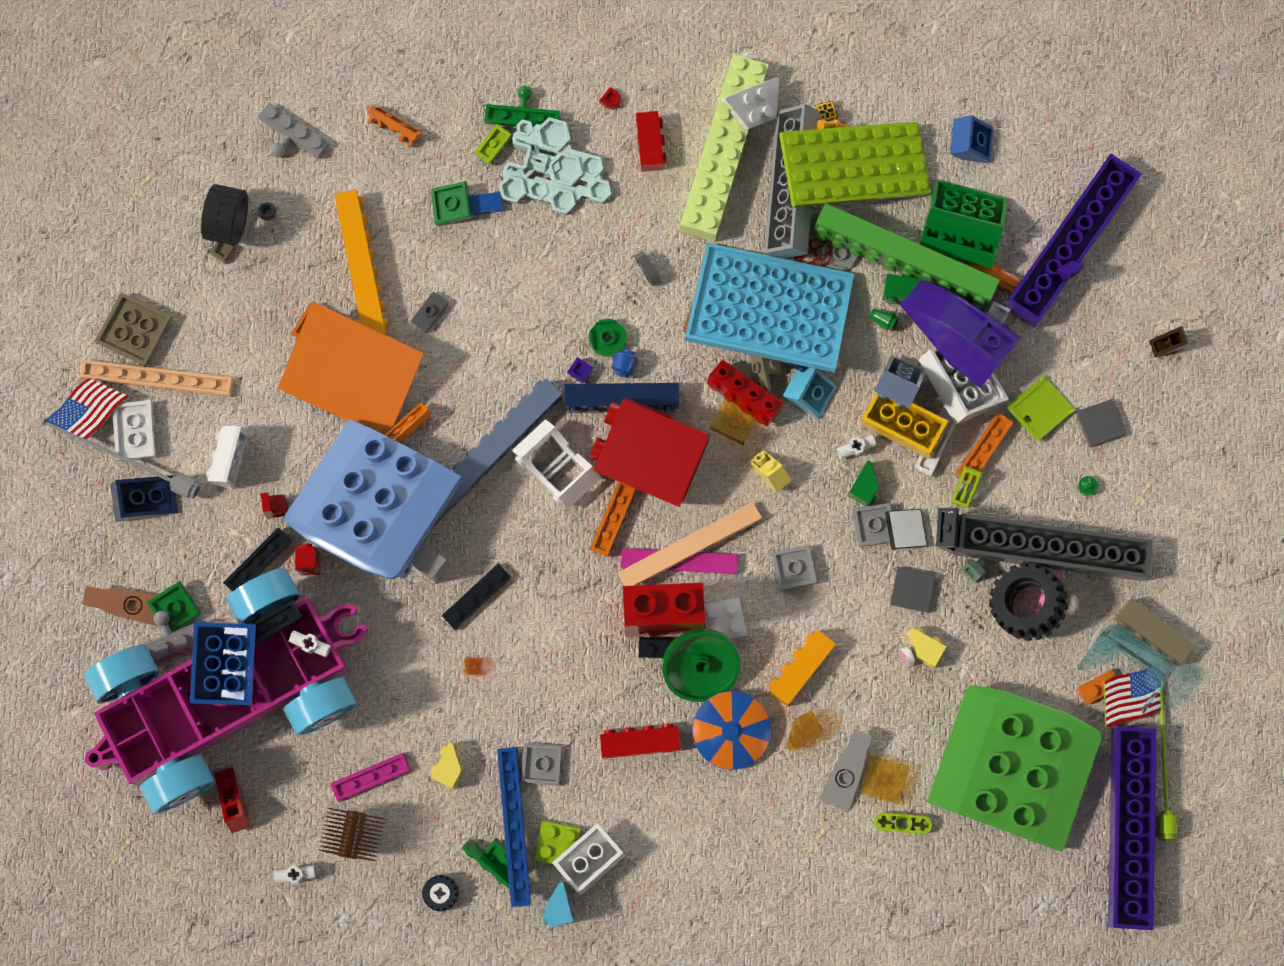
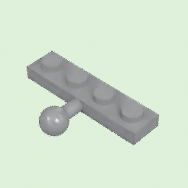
(292, 131)
(171, 641)

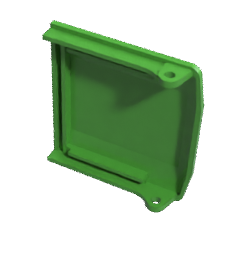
(1015, 765)

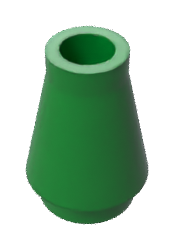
(884, 319)

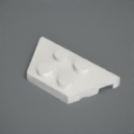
(754, 104)

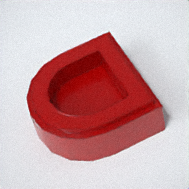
(610, 99)

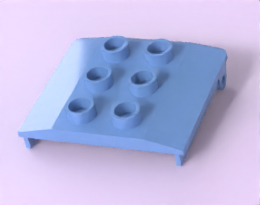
(372, 501)

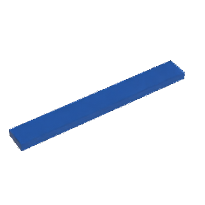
(513, 827)

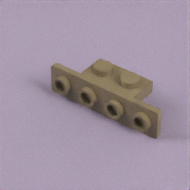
(763, 368)

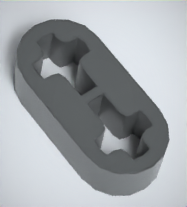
(647, 268)

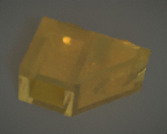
(802, 729)

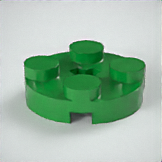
(615, 330)

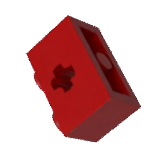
(307, 560)

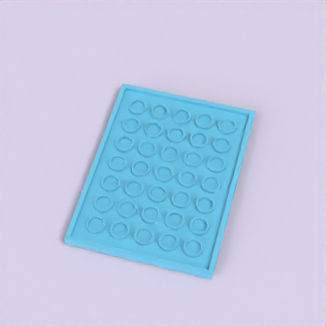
(770, 307)

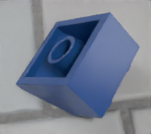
(972, 139)

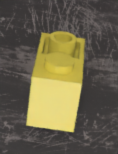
(770, 471)
(925, 648)
(449, 767)

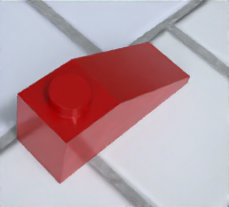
(231, 800)

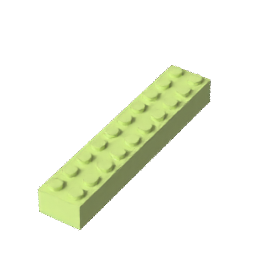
(720, 155)

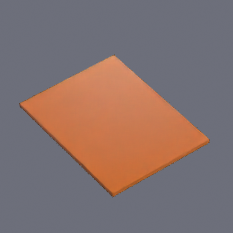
(350, 369)

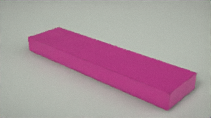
(370, 777)

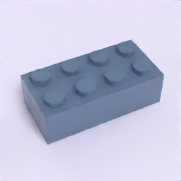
(900, 382)

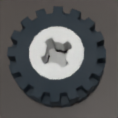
(447, 894)

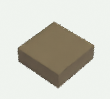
(222, 251)

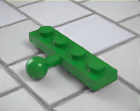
(512, 115)

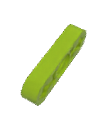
(888, 816)

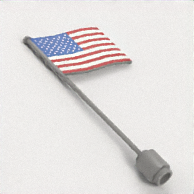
(87, 412)

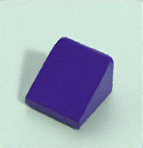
(1069, 270)

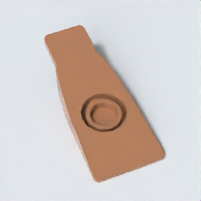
(121, 603)

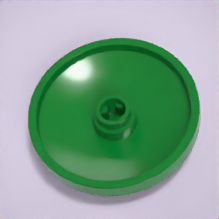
(700, 664)

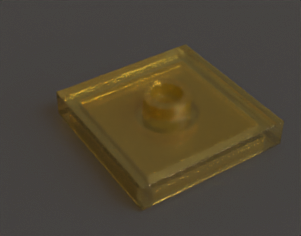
(733, 422)
(884, 780)

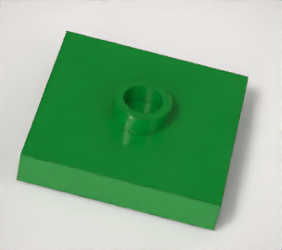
(451, 203)
(177, 604)

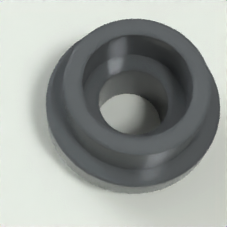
(266, 206)

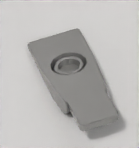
(847, 772)

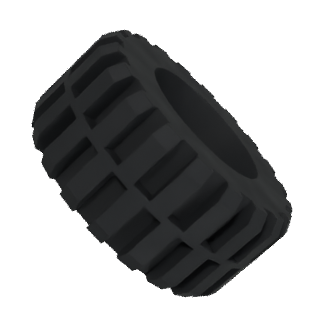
(1015, 581)

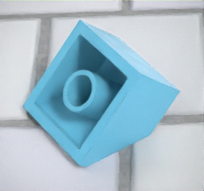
(810, 391)
(558, 908)

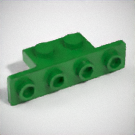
(491, 859)

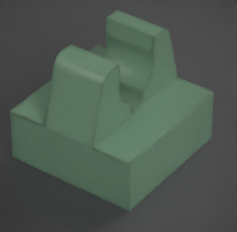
(973, 569)

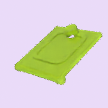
(1043, 406)

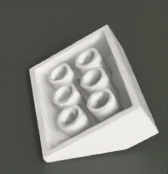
(958, 393)

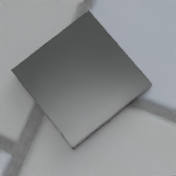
(1100, 423)
(912, 589)

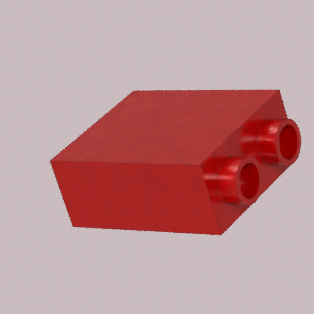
(650, 450)
(663, 609)

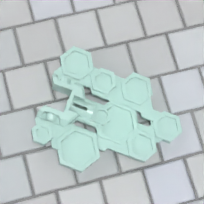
(564, 168)

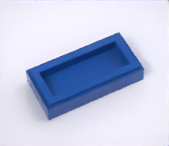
(486, 203)

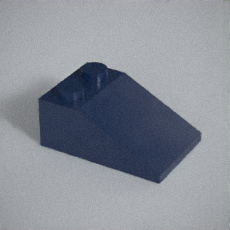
(142, 498)

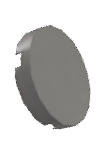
(841, 258)

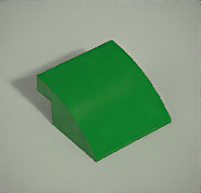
(964, 223)

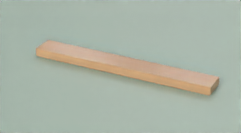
(157, 378)
(690, 545)

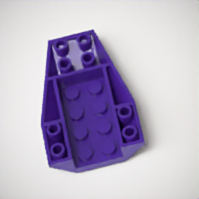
(960, 331)

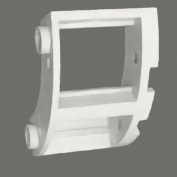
(578, 486)

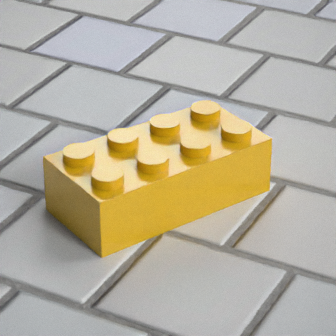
(907, 426)

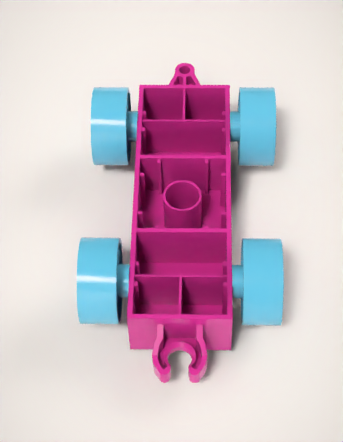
(160, 733)

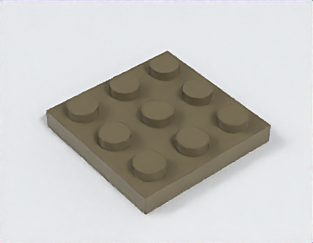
(133, 329)

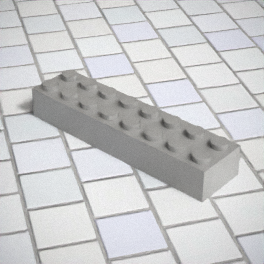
(787, 225)

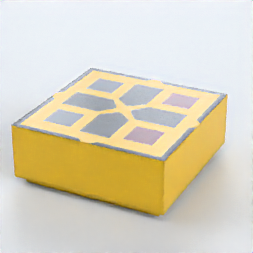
(827, 111)

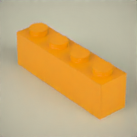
(801, 668)

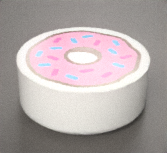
(907, 656)

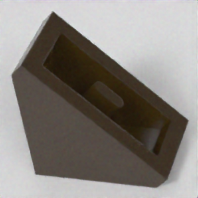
(1169, 342)

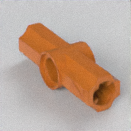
(1006, 281)

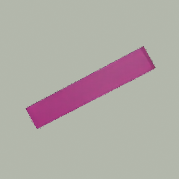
(698, 563)

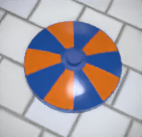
(731, 730)

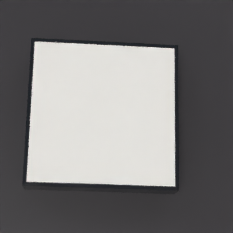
(906, 529)

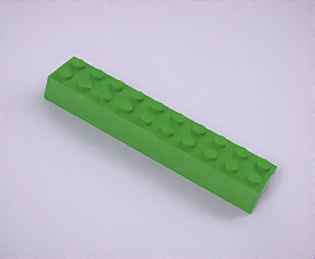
(903, 255)

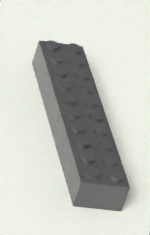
(1054, 547)

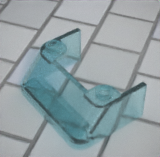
(1158, 666)

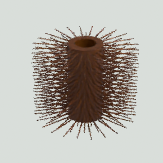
(351, 835)

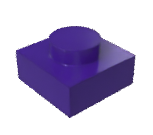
(580, 370)

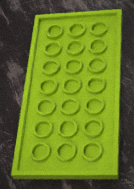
(854, 164)

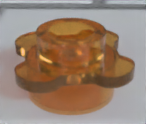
(473, 661)

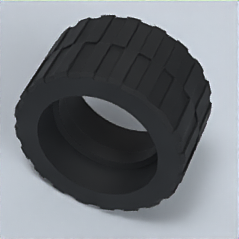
(224, 214)

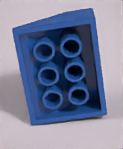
(222, 663)

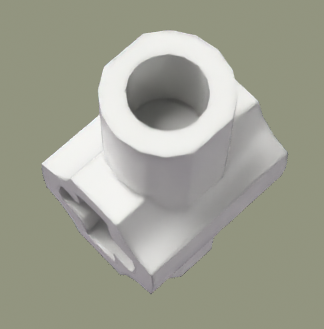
(847, 450)
(300, 640)
(285, 875)

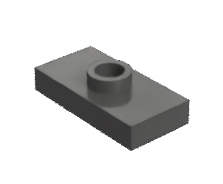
(429, 312)

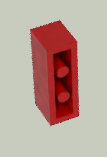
(650, 141)

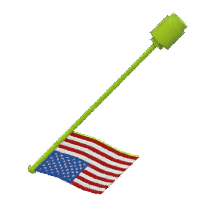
(1123, 702)

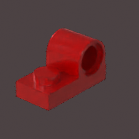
(274, 505)

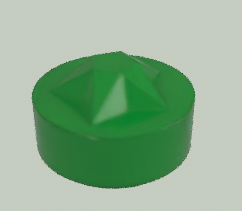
(1087, 486)

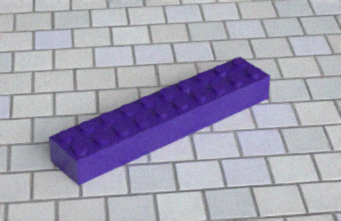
(1072, 239)
(1132, 828)

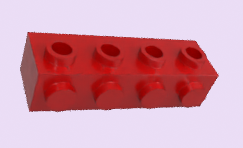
(744, 393)

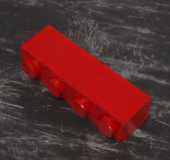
(640, 741)

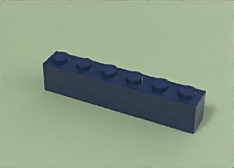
(601, 395)

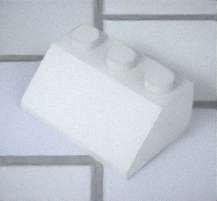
(227, 456)
(588, 859)

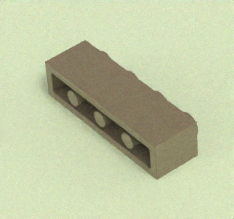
(1154, 632)

